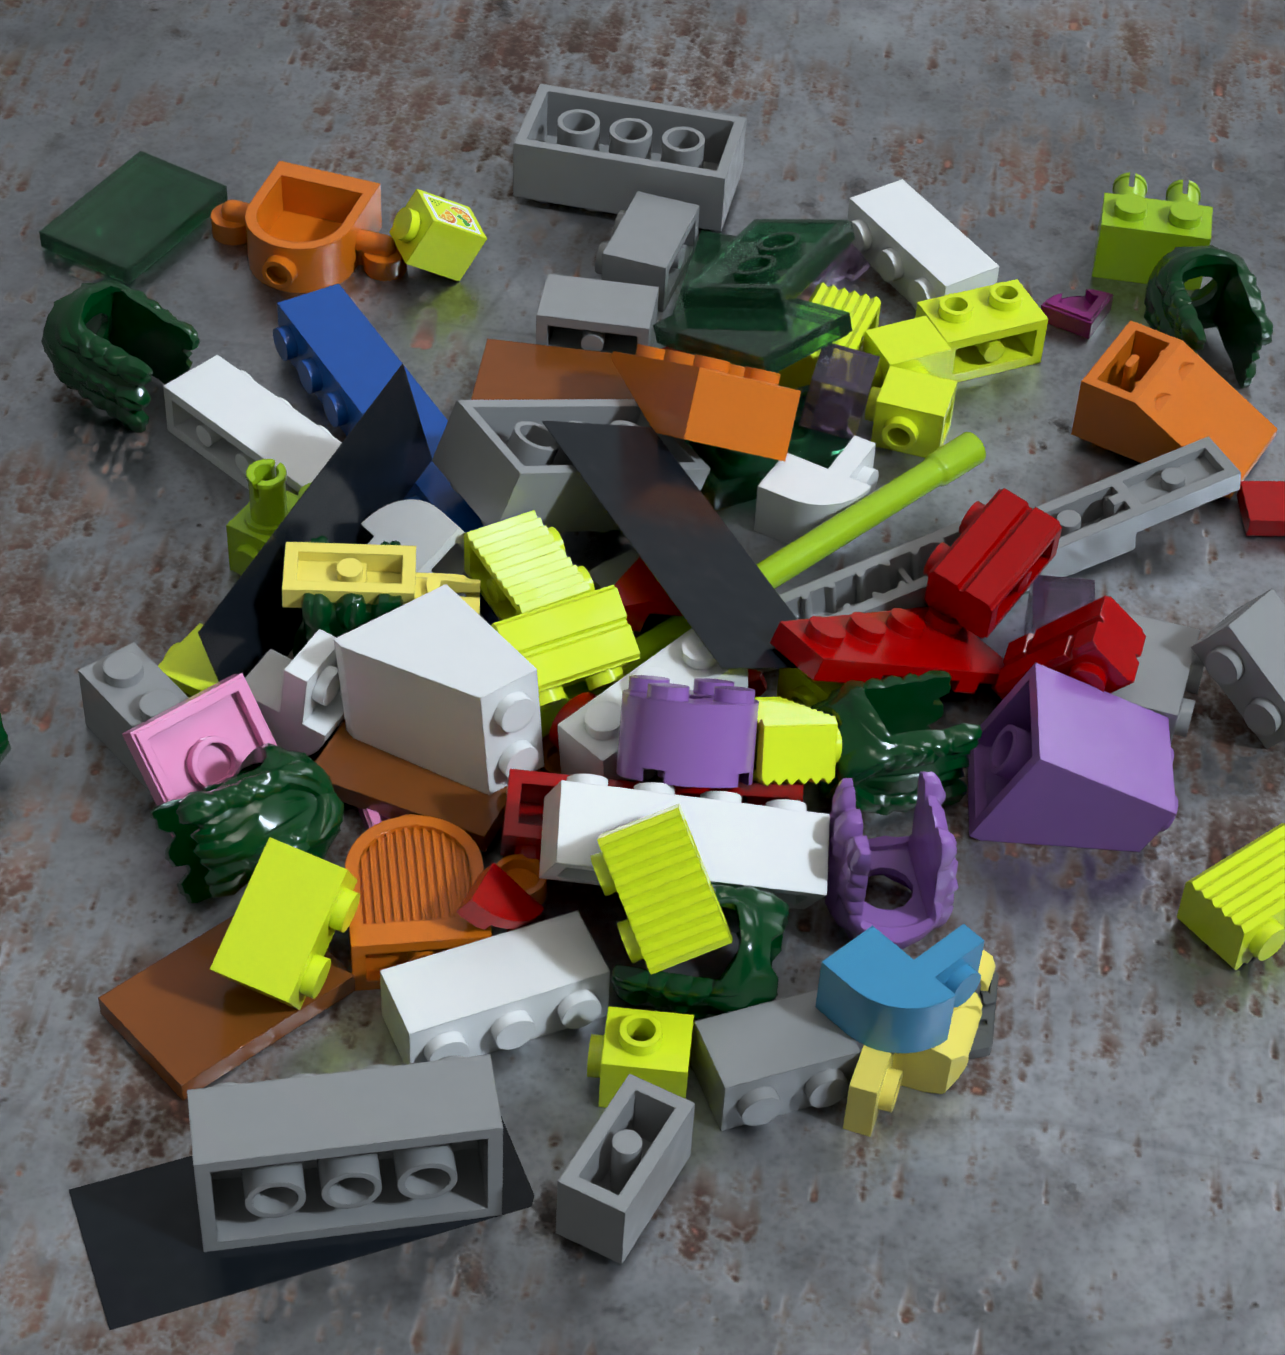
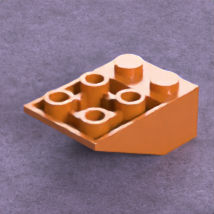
(1159, 396)
(711, 400)

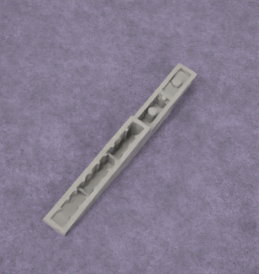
(1094, 520)

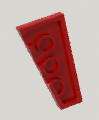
(887, 645)

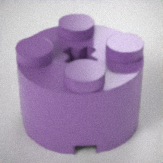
(686, 734)

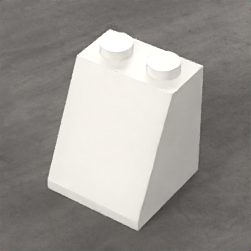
(442, 692)

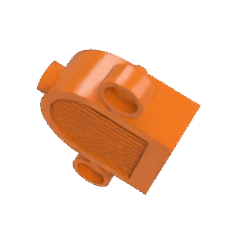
(310, 230)
(410, 887)

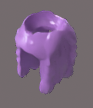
(918, 861)

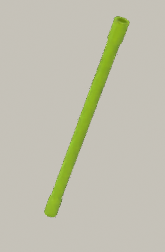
(936, 470)

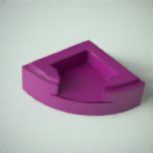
(1078, 313)

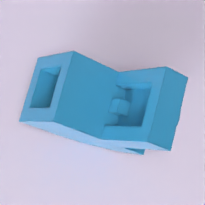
(897, 1000)

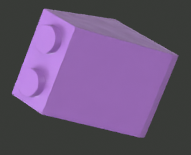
(1071, 768)

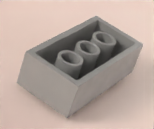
(606, 147)
(511, 463)
(346, 1152)

